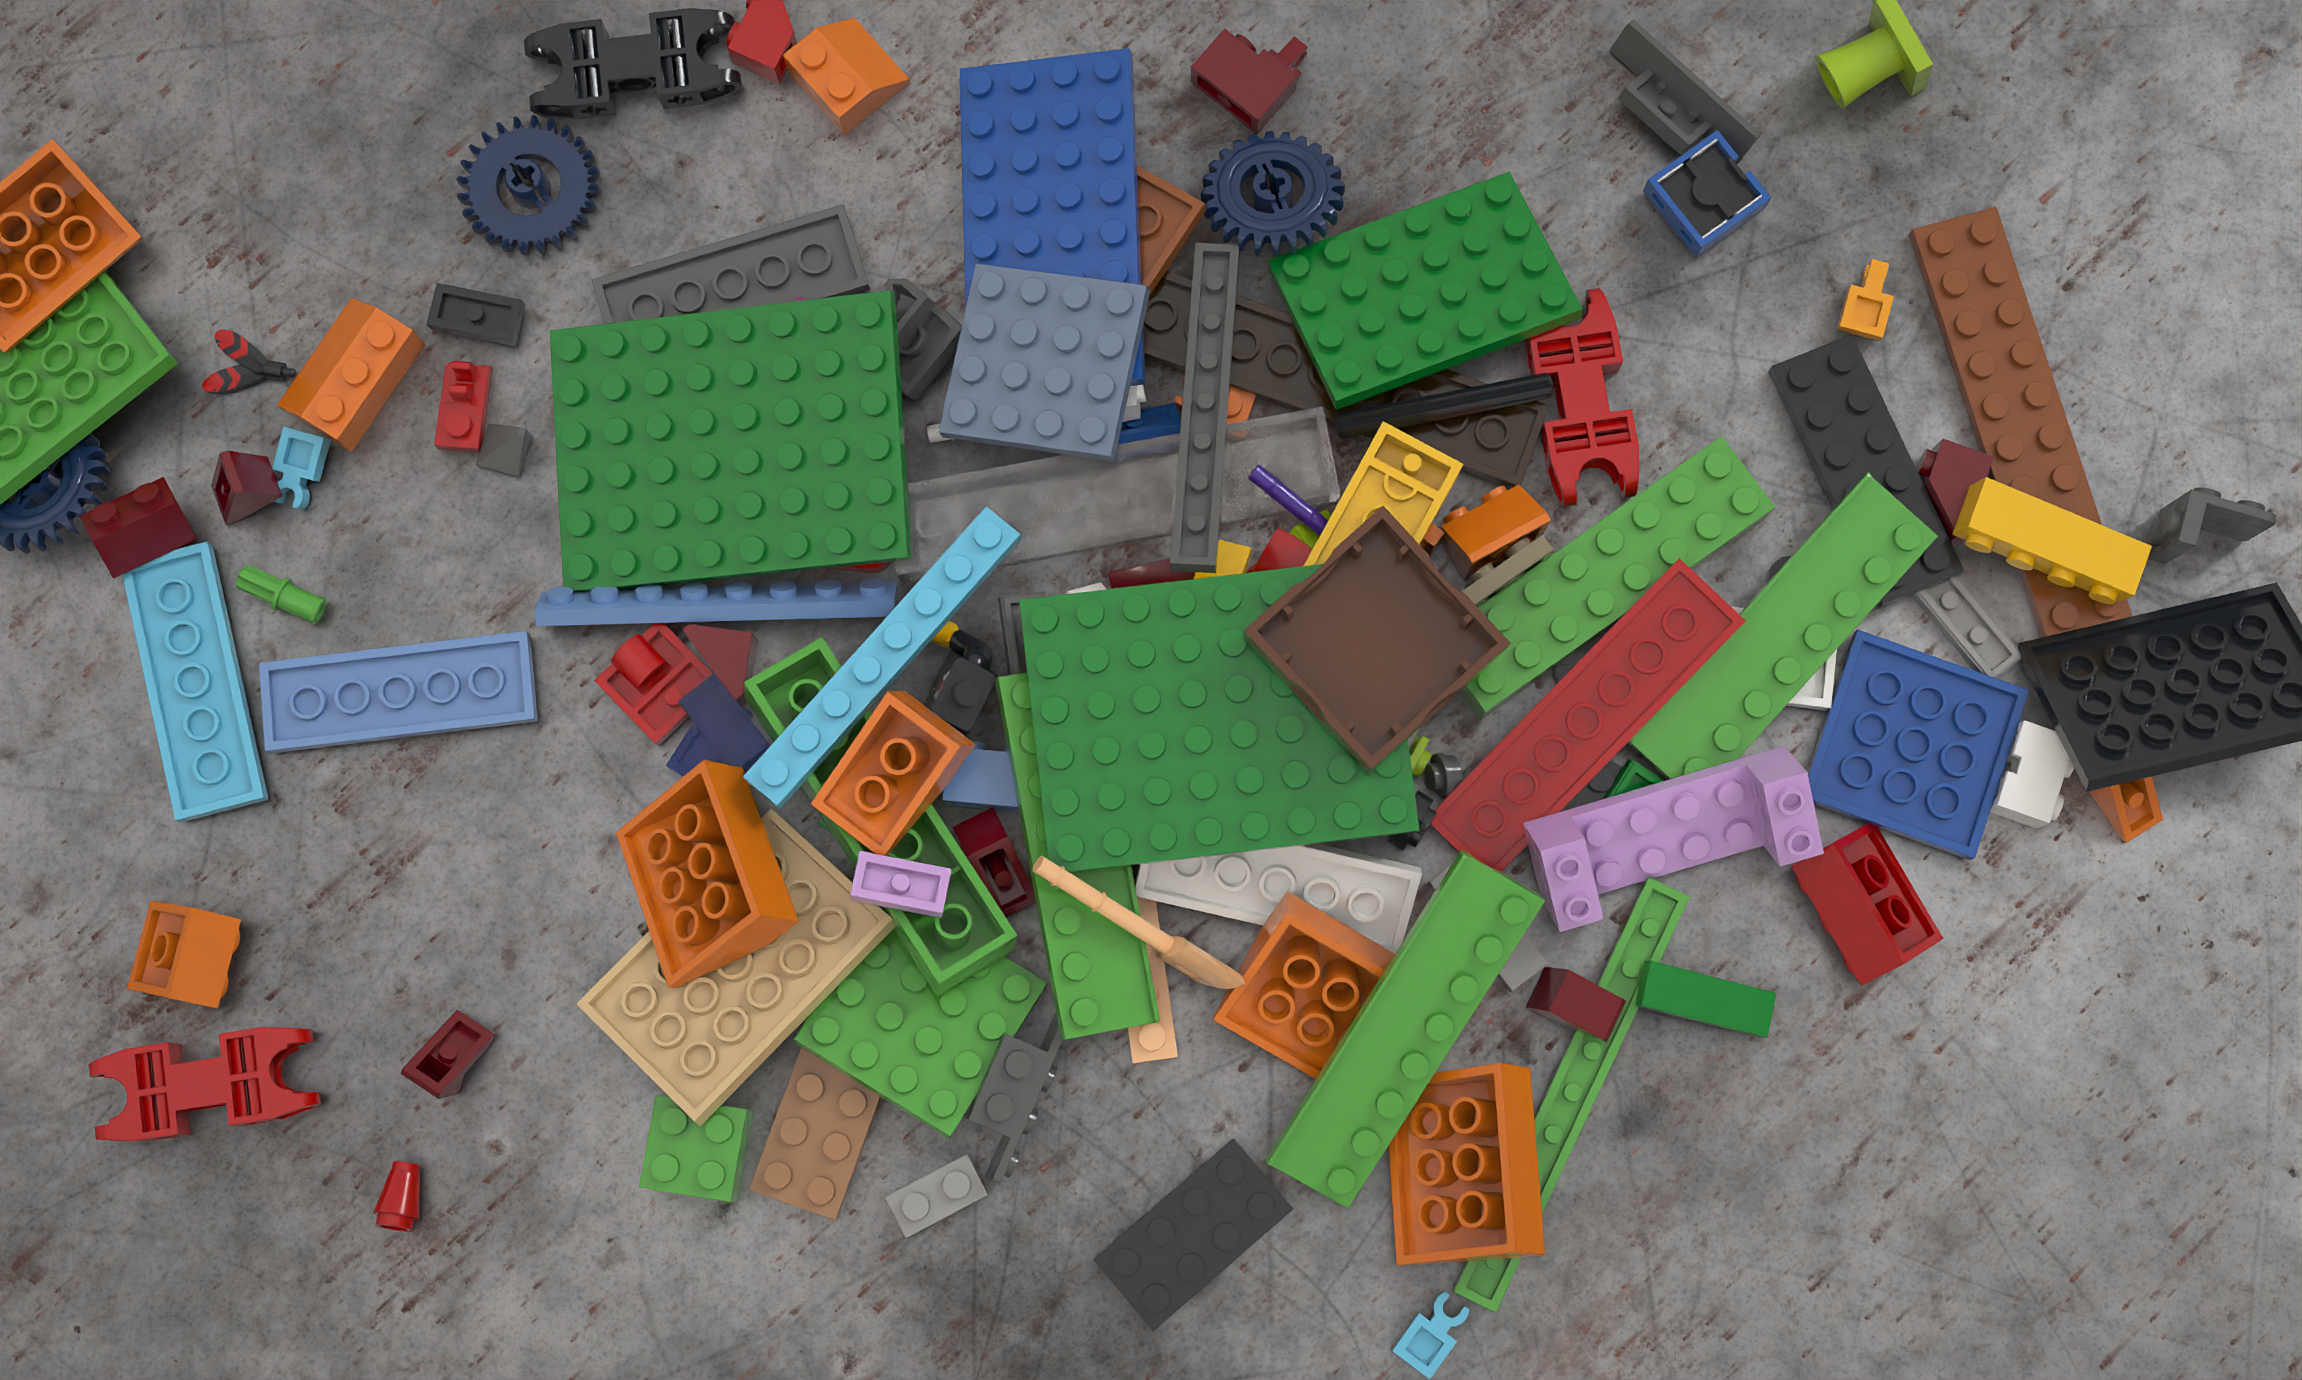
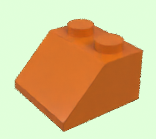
(844, 72)
(1491, 528)
(185, 954)

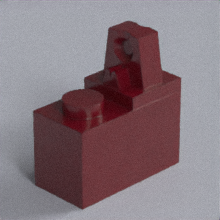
(1247, 82)

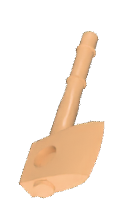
(1172, 949)

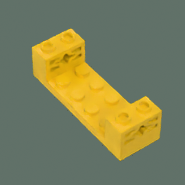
(1394, 474)

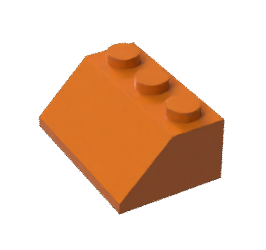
(352, 373)

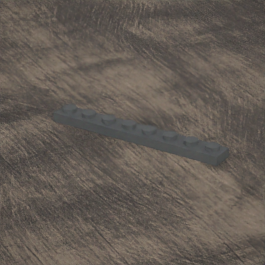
(1205, 409)

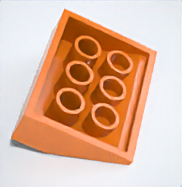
(53, 239)
(705, 873)
(1302, 984)
(1468, 1170)

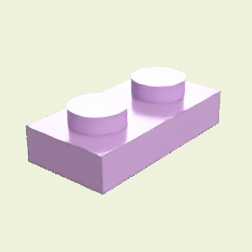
(900, 884)

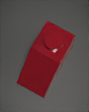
(1947, 477)
(995, 861)

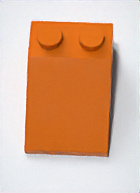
(892, 772)

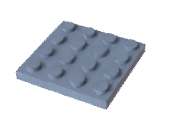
(1044, 362)

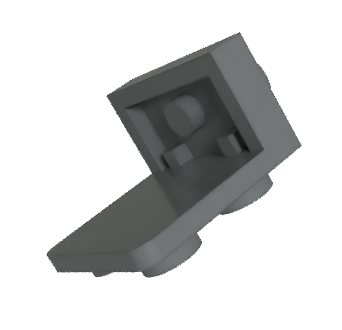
(2204, 510)

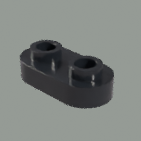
(1425, 817)

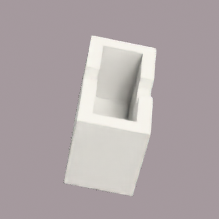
(2033, 777)

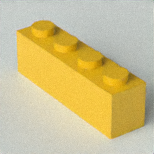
(2051, 541)

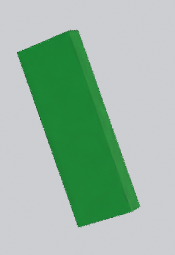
(1706, 999)

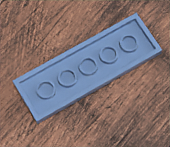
(397, 692)

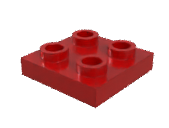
(650, 679)

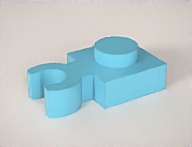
(300, 458)
(1426, 1341)

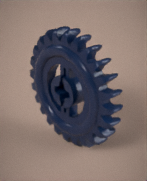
(512, 151)
(1266, 220)
(54, 501)

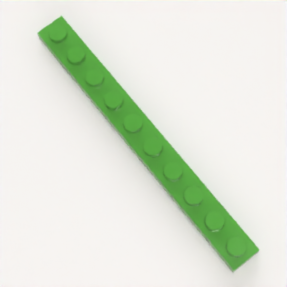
(1584, 1069)

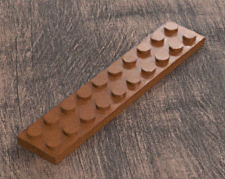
(2009, 390)

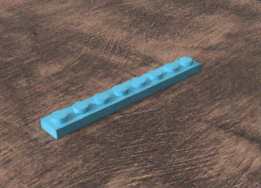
(882, 658)

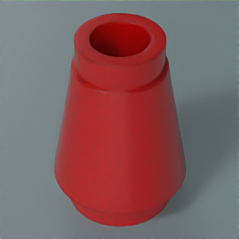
(399, 1198)

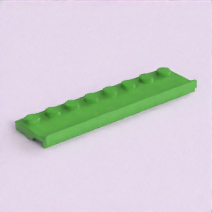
(1787, 632)
(1094, 965)
(1405, 1029)

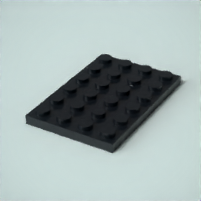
(2173, 686)

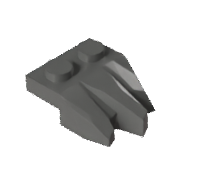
(925, 336)

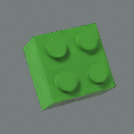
(696, 1158)

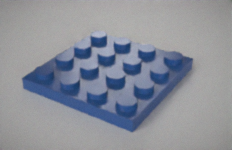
(1914, 744)

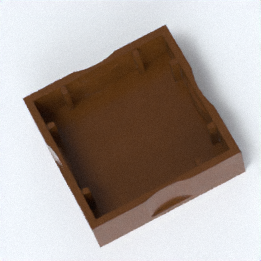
(1375, 640)

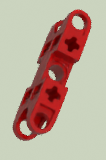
(1586, 429)
(165, 1089)

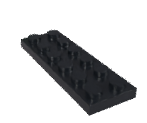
(1851, 434)

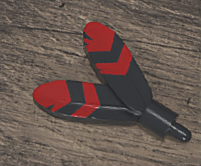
(252, 368)

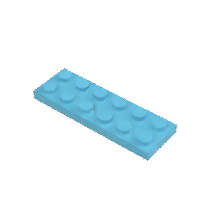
(194, 683)

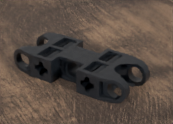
(601, 67)

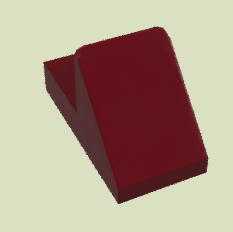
(448, 1056)

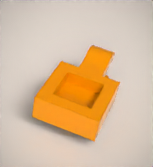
(1865, 307)

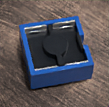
(1706, 194)

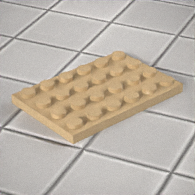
(725, 1024)

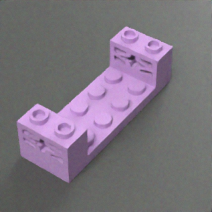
(1672, 828)

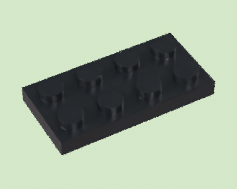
(1193, 1234)

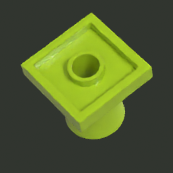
(1876, 56)

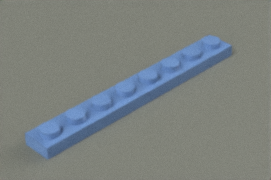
(706, 604)

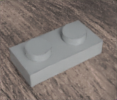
(937, 1196)

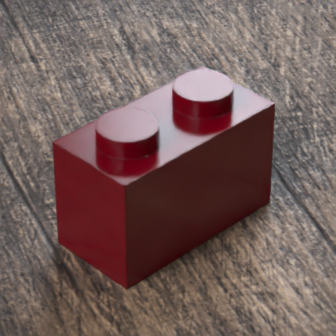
(137, 527)

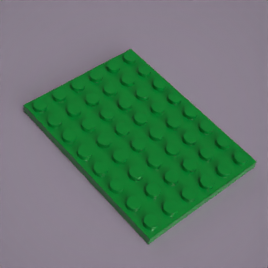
(730, 443)
(1180, 738)

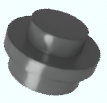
(1443, 774)

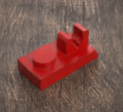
(463, 407)

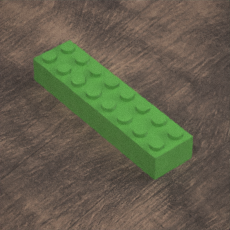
(1612, 565)
(972, 924)

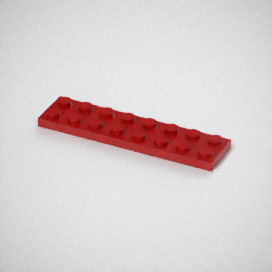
(1587, 716)

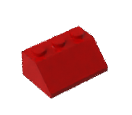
(1867, 903)

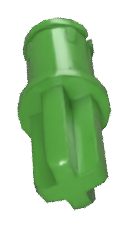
(281, 594)

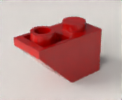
(762, 39)

